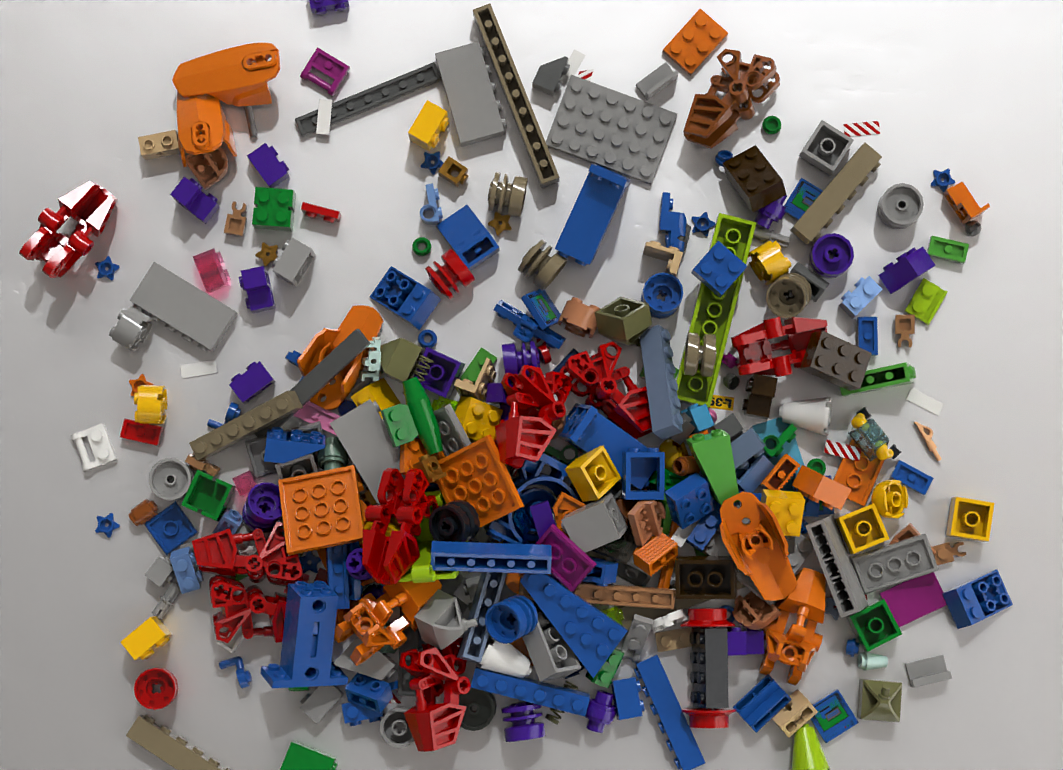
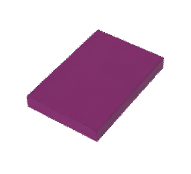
(568, 561)
(914, 598)

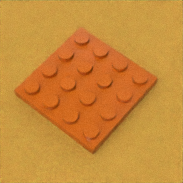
(480, 479)
(321, 510)

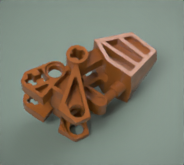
(716, 118)

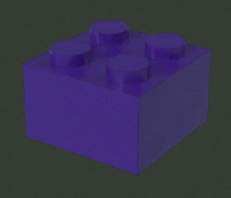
(441, 374)

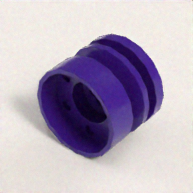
(516, 359)
(262, 498)
(523, 722)

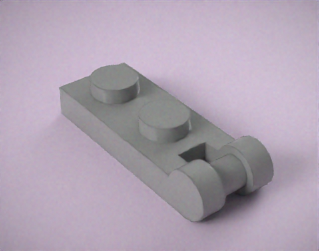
(636, 637)

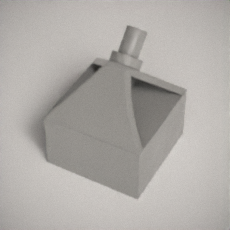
(442, 620)

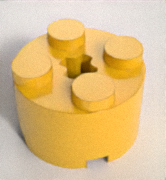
(769, 262)
(151, 404)

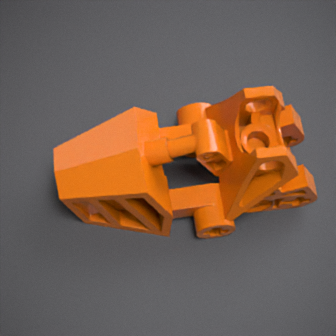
(371, 615)
(800, 642)

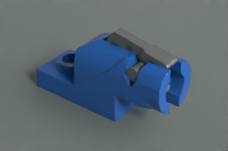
(673, 224)

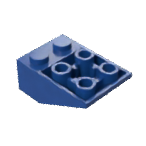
(468, 237)
(405, 297)
(290, 445)
(977, 599)

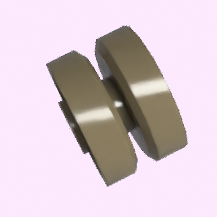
(703, 355)

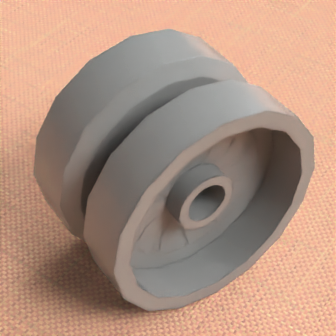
(908, 198)
(163, 472)

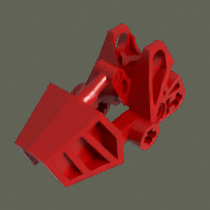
(89, 206)
(756, 350)
(596, 373)
(527, 429)
(220, 556)
(392, 556)
(238, 608)
(432, 723)

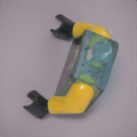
(871, 438)

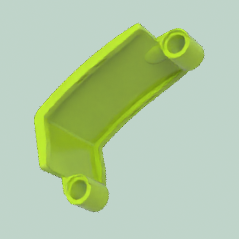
(422, 569)

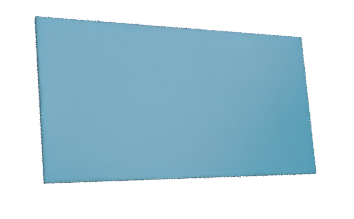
(776, 427)

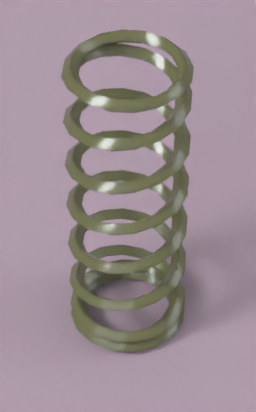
(419, 366)
(552, 718)

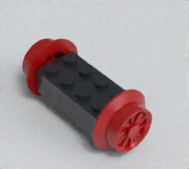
(709, 668)

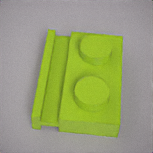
(925, 301)

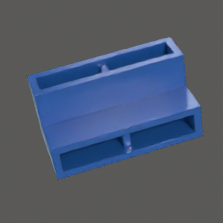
(762, 703)

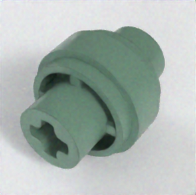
(333, 455)

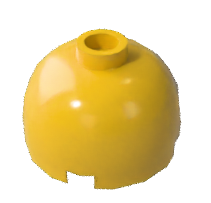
(672, 451)
(890, 498)

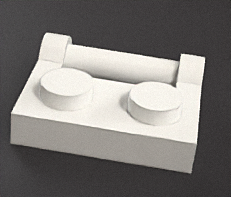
(100, 446)

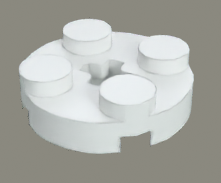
(669, 620)

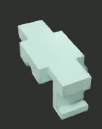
(373, 361)

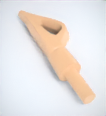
(928, 439)

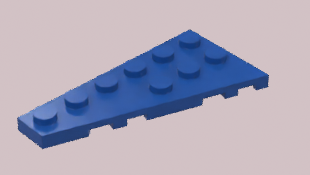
(580, 624)

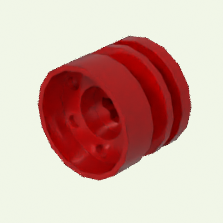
(450, 274)
(144, 688)

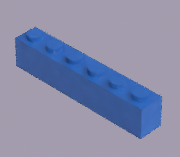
(491, 557)
(531, 691)
(669, 713)

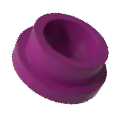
(729, 360)

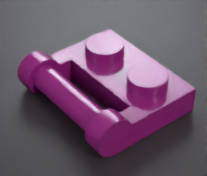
(328, 66)

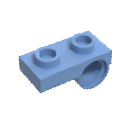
(432, 195)

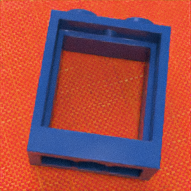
(629, 494)

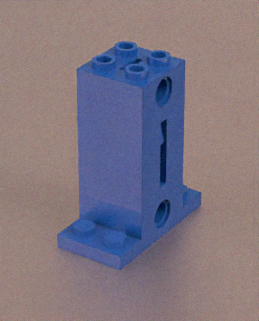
(591, 214)
(589, 429)
(307, 639)

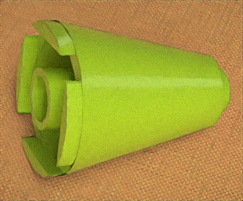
(808, 750)

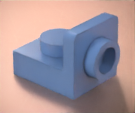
(230, 519)

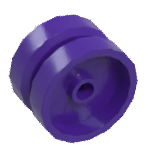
(839, 248)

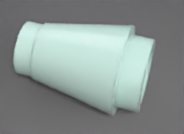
(871, 661)

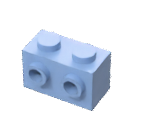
(865, 291)

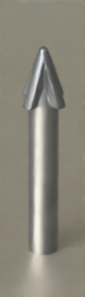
(250, 121)

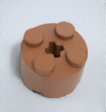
(579, 318)

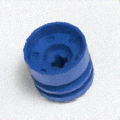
(668, 287)
(511, 619)

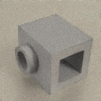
(161, 571)

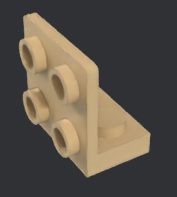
(670, 254)
(479, 390)

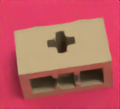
(159, 145)
(794, 714)

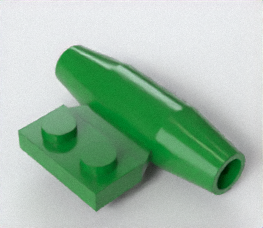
(413, 419)

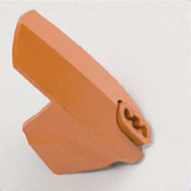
(231, 74)
(202, 115)
(324, 342)
(758, 546)

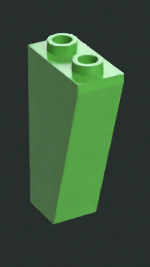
(884, 378)
(716, 462)

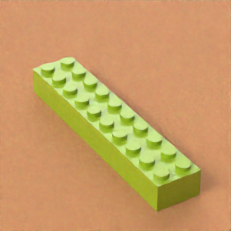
(713, 313)

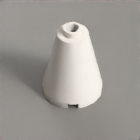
(808, 414)
(504, 659)

